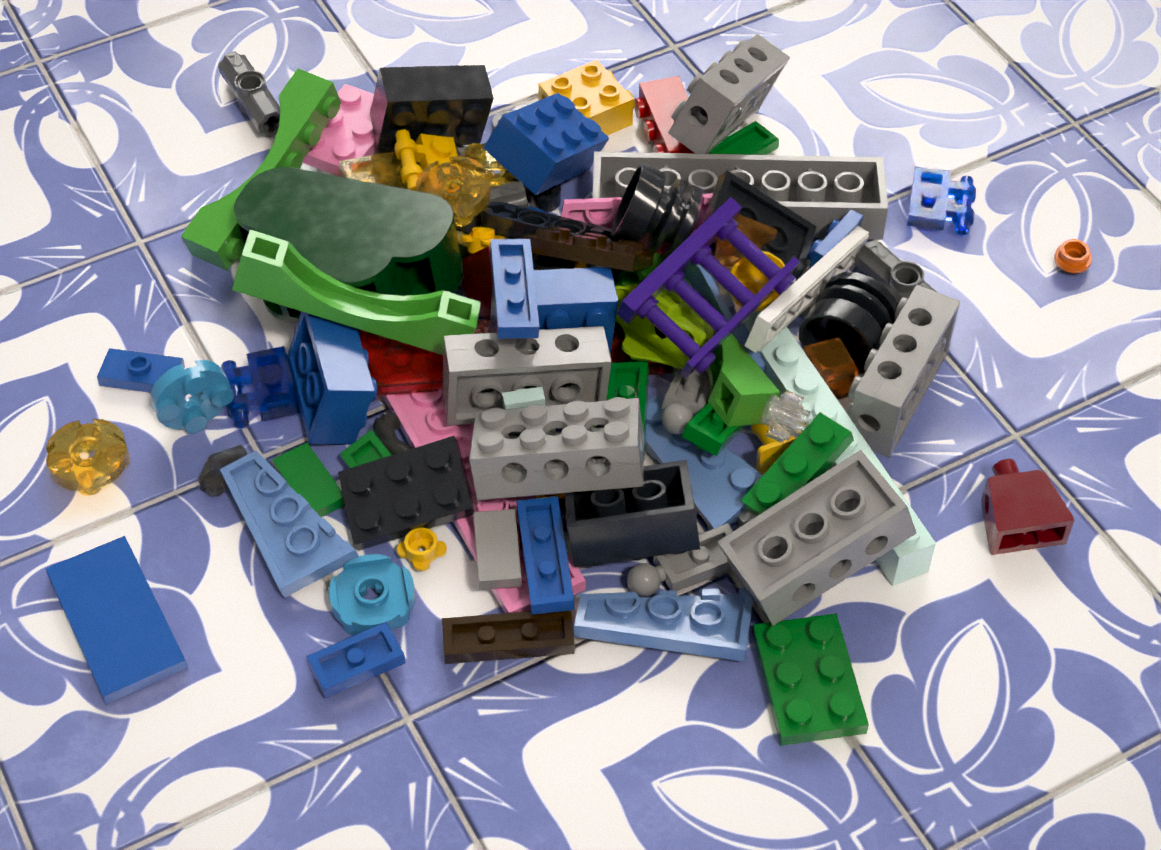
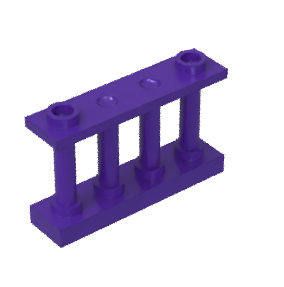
(670, 276)

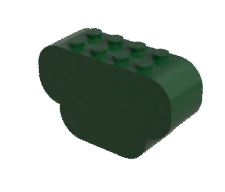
(355, 231)

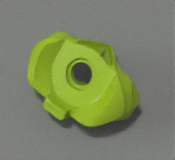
(640, 335)

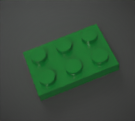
(809, 679)

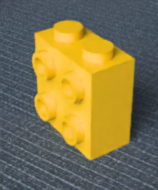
(594, 95)

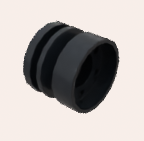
(662, 214)
(852, 310)

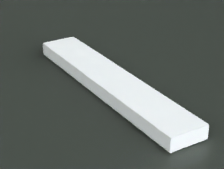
(805, 290)

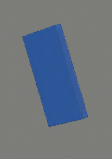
(116, 619)

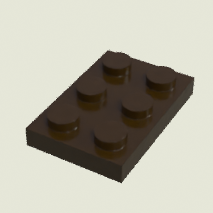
(590, 249)

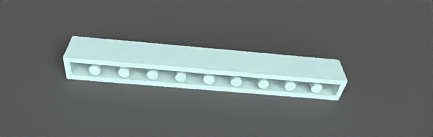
(793, 371)

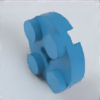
(209, 391)
(369, 572)

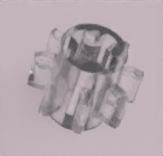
(784, 416)

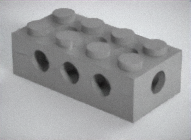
(727, 94)
(484, 367)
(902, 368)
(538, 448)
(817, 537)

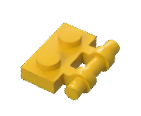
(426, 151)

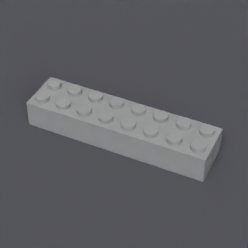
(808, 185)

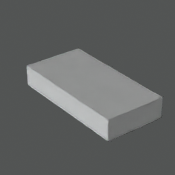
(497, 549)

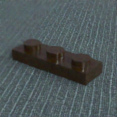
(507, 636)

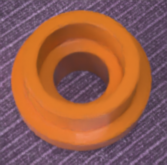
(1073, 256)

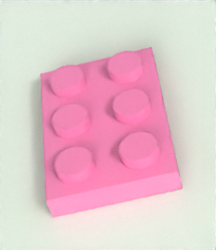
(347, 134)

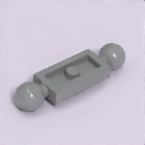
(684, 400)
(682, 569)

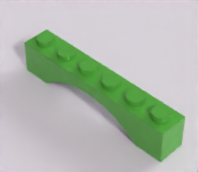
(305, 110)
(280, 275)
(736, 381)

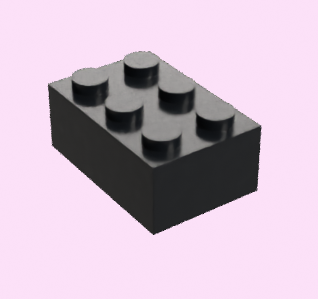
(431, 102)
(634, 520)

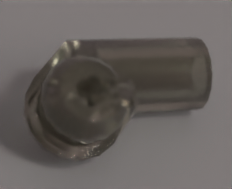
(384, 430)
(211, 478)

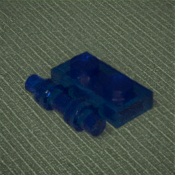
(929, 200)
(272, 382)

